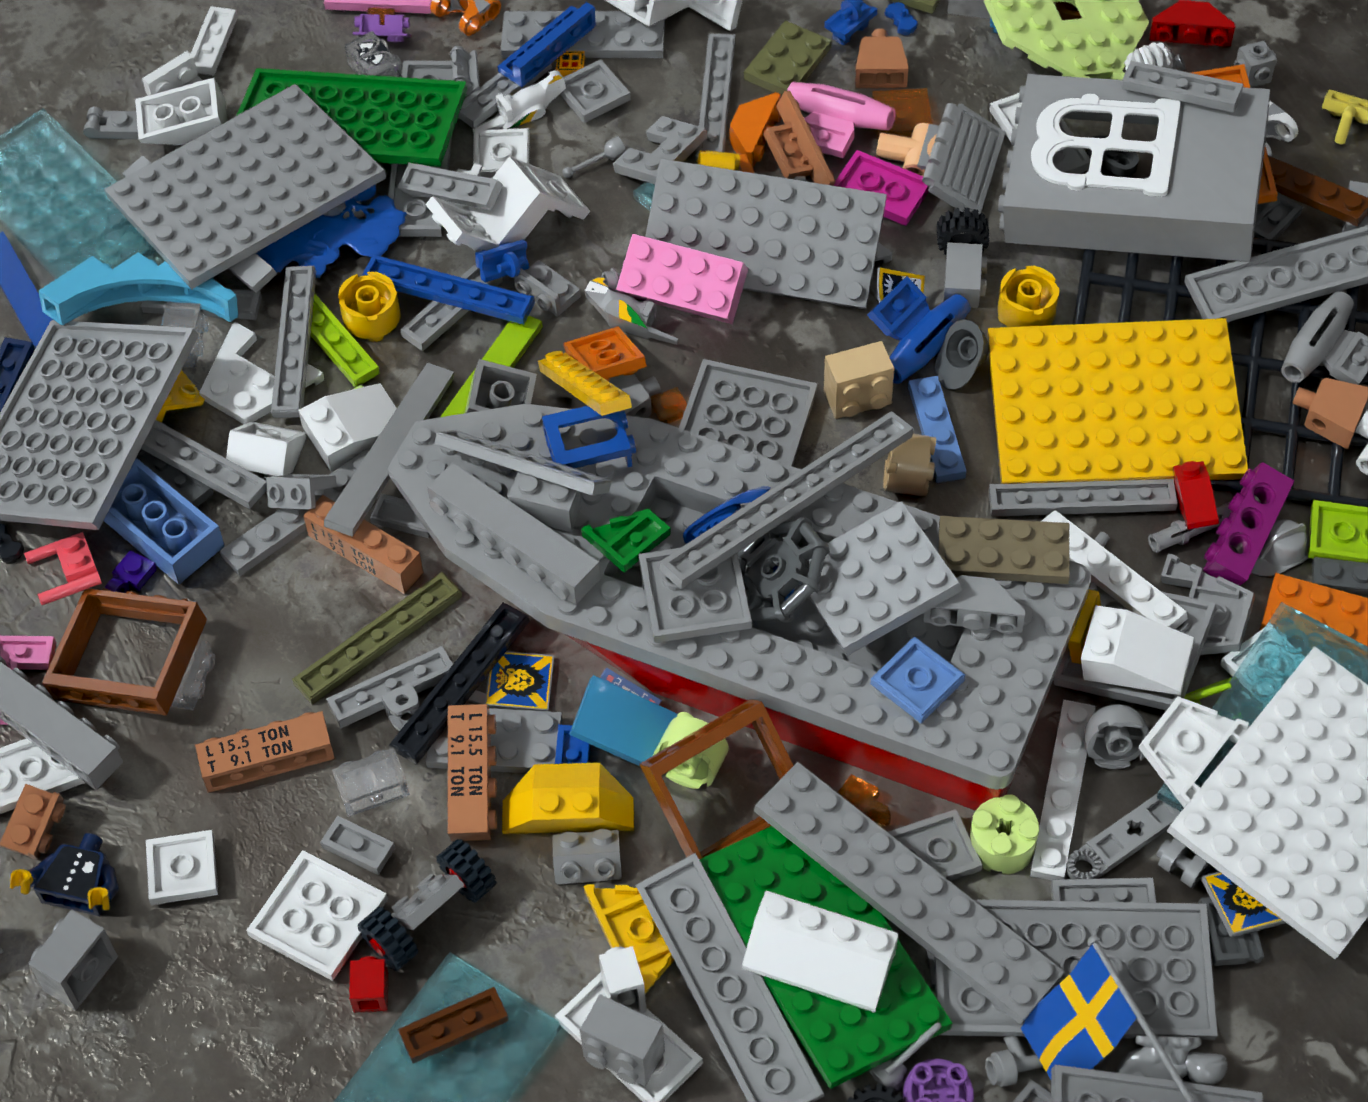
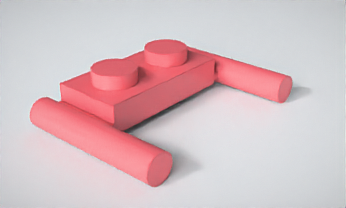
(76, 565)

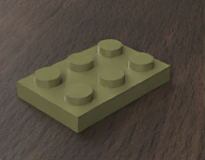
(787, 58)

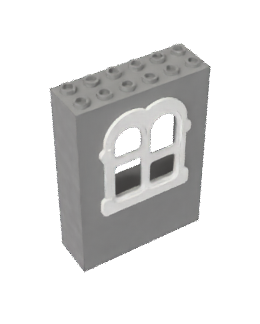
(1199, 186)

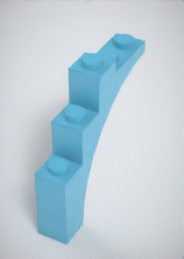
(136, 279)

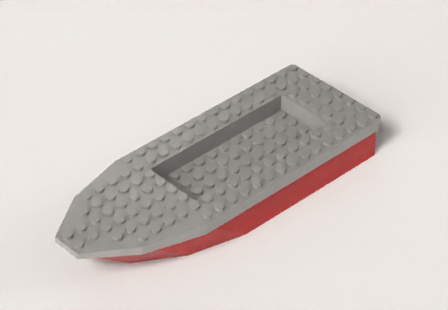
(793, 666)

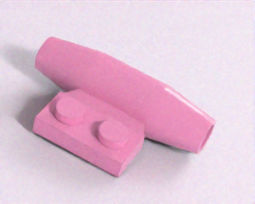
(836, 113)

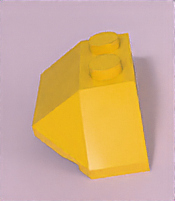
(567, 800)

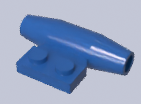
(921, 331)

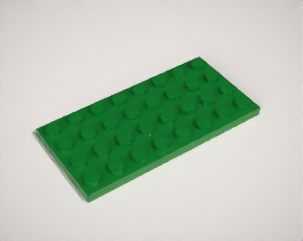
(385, 115)
(835, 1034)

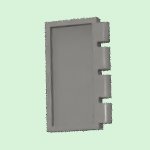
(963, 158)

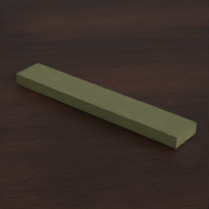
(377, 638)

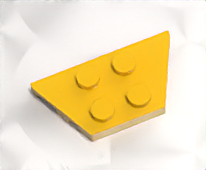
(629, 924)

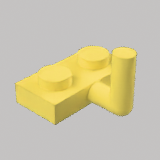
(1347, 107)

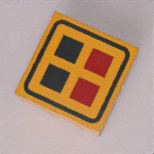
(570, 62)

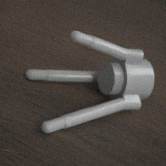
(891, 1072)

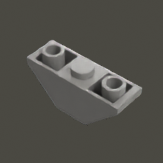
(979, 606)

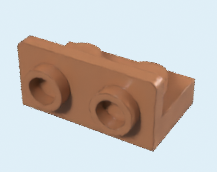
(32, 822)

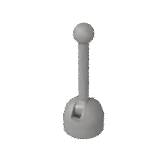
(613, 150)

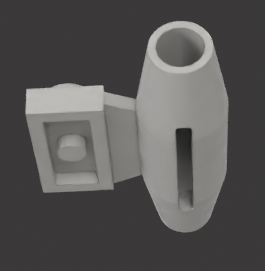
(1327, 342)

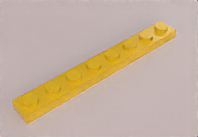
(584, 383)

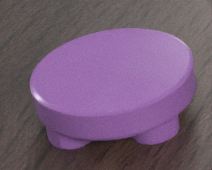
(938, 1082)

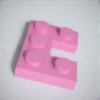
(27, 653)

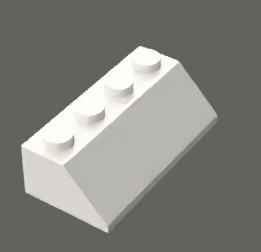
(820, 951)

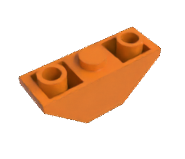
(750, 124)

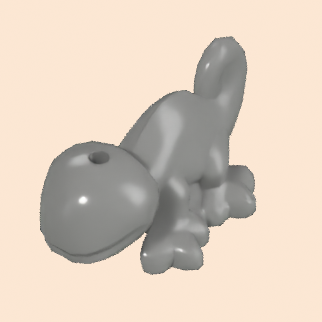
(1199, 1066)

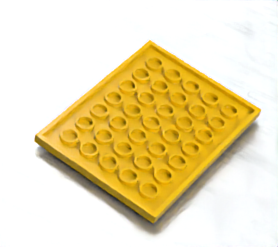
(1115, 401)

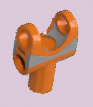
(476, 12)

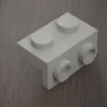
(586, 856)

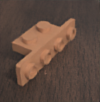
(795, 145)

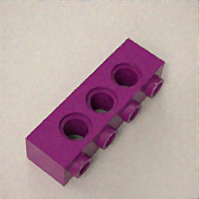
(1272, 490)

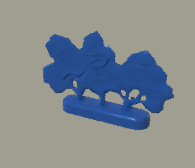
(320, 239)

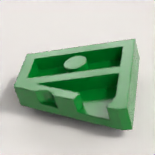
(628, 537)

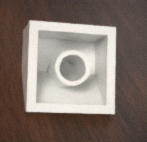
(265, 448)

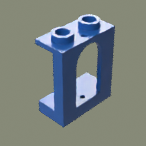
(619, 446)

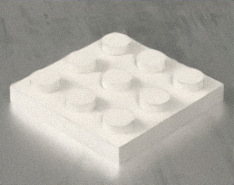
(316, 915)

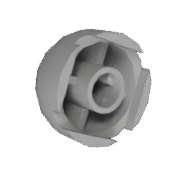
(1114, 736)

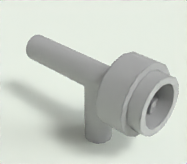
(1005, 1064)

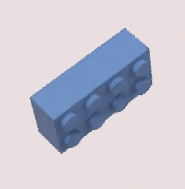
(163, 524)

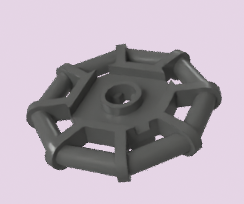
(792, 569)

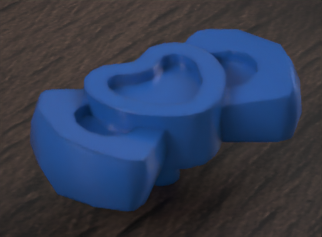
(901, 18)

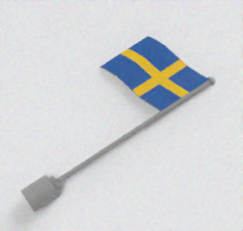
(1088, 1018)

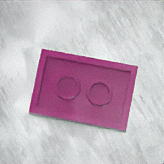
(903, 188)

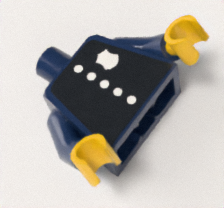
(72, 878)

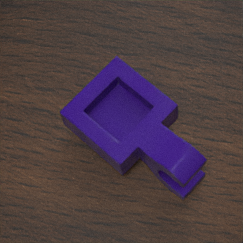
(131, 573)

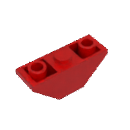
(1192, 24)

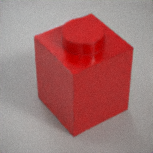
(368, 984)

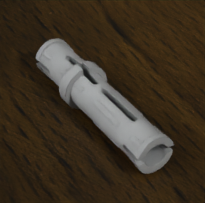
(1163, 539)

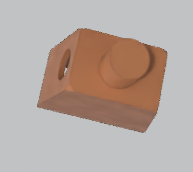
(881, 62)
(1333, 409)

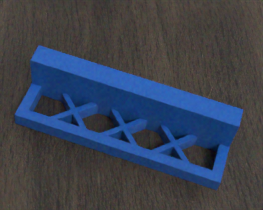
(548, 44)

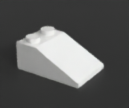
(180, 113)
(347, 422)
(1135, 652)

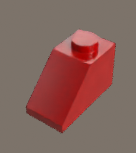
(1195, 494)

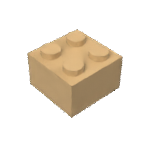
(858, 380)

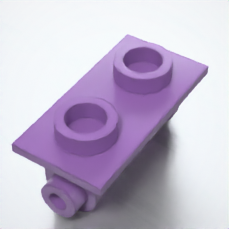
(393, 26)

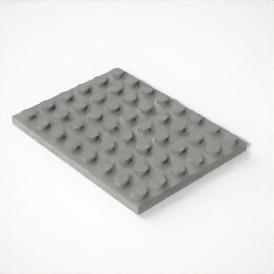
(244, 185)
(83, 418)

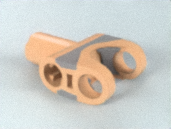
(911, 151)

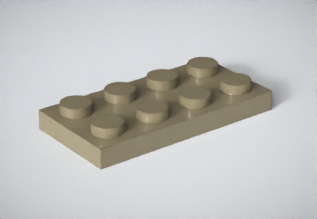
(1006, 549)

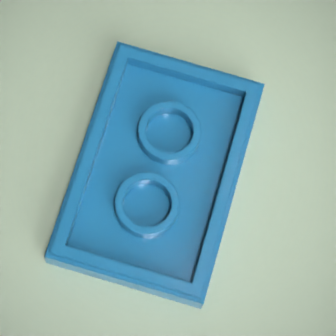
(620, 721)

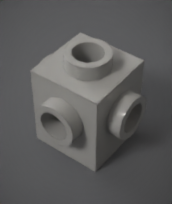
(1258, 62)

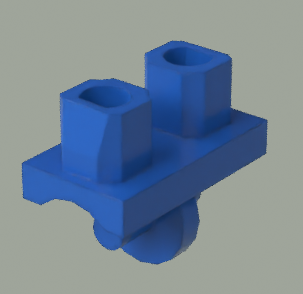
(850, 18)
(502, 260)

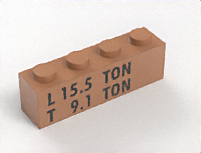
(368, 548)
(264, 751)
(470, 772)

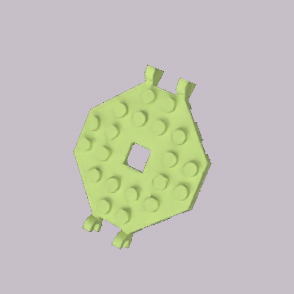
(1076, 47)

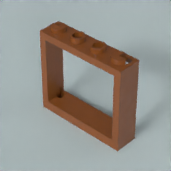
(156, 700)
(698, 741)

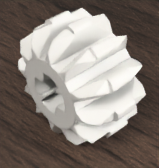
(1151, 54)

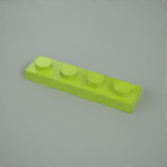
(341, 345)

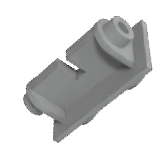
(465, 68)

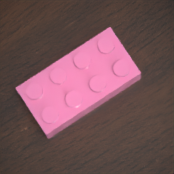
(682, 278)

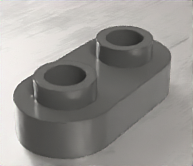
(1118, 162)

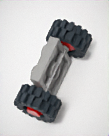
(387, 931)

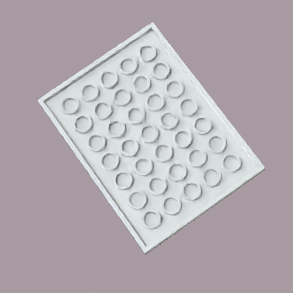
(1293, 806)

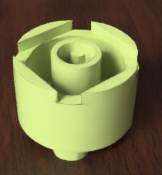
(700, 768)
(1004, 834)

